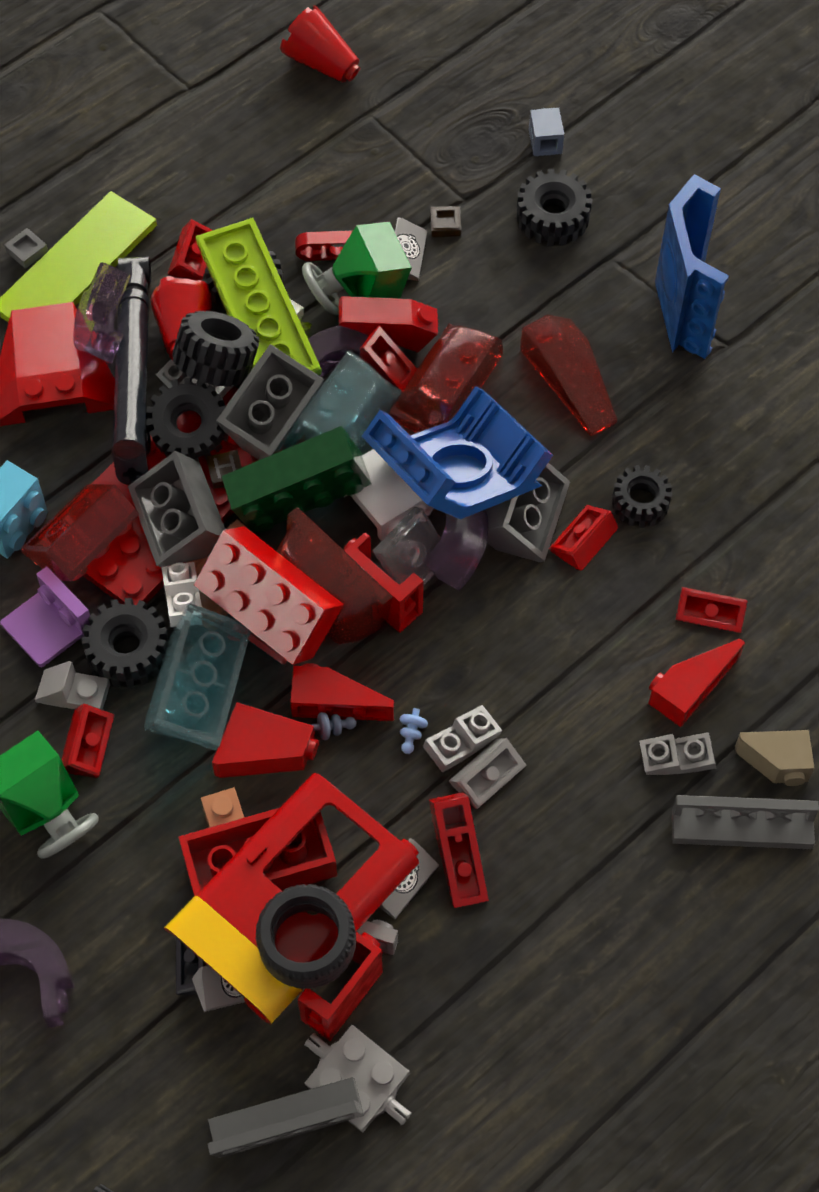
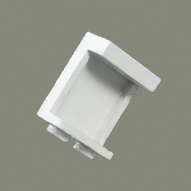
(388, 497)

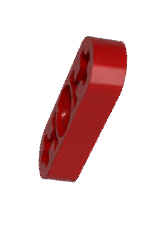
(318, 245)

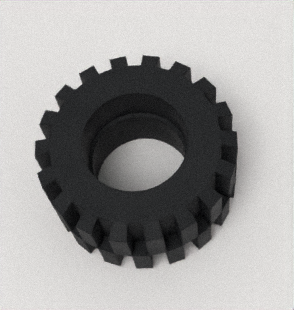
(215, 348)

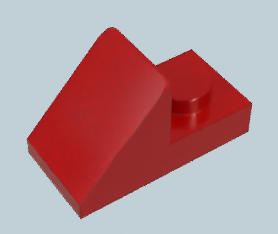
(387, 358)

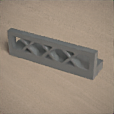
(744, 822)
(284, 1117)

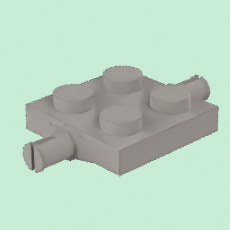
(374, 1071)

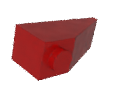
(403, 320)
(691, 681)
(327, 691)
(459, 849)

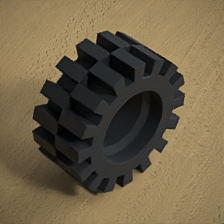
(646, 481)

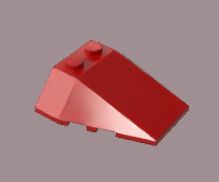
(45, 367)

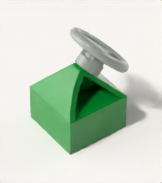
(367, 266)
(38, 792)

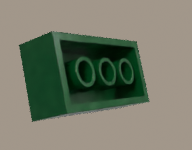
(299, 477)

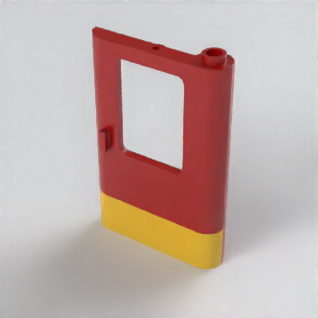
(225, 912)

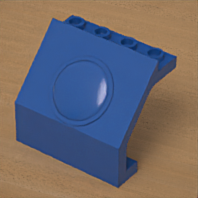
(686, 284)
(466, 462)

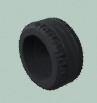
(298, 900)

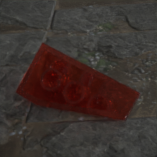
(570, 369)

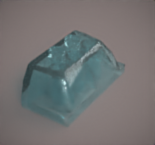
(346, 399)
(198, 677)

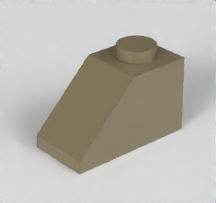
(778, 755)

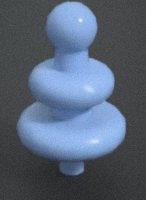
(410, 732)

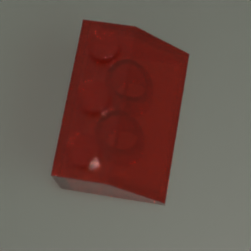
(81, 531)

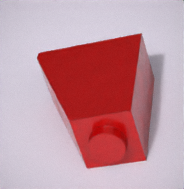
(263, 744)

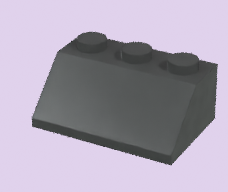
(269, 403)
(177, 510)
(528, 521)

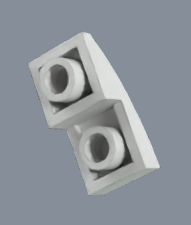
(180, 589)

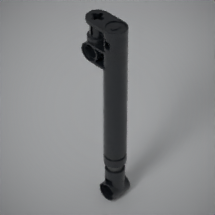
(130, 433)

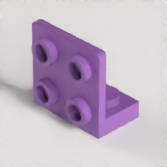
(47, 620)

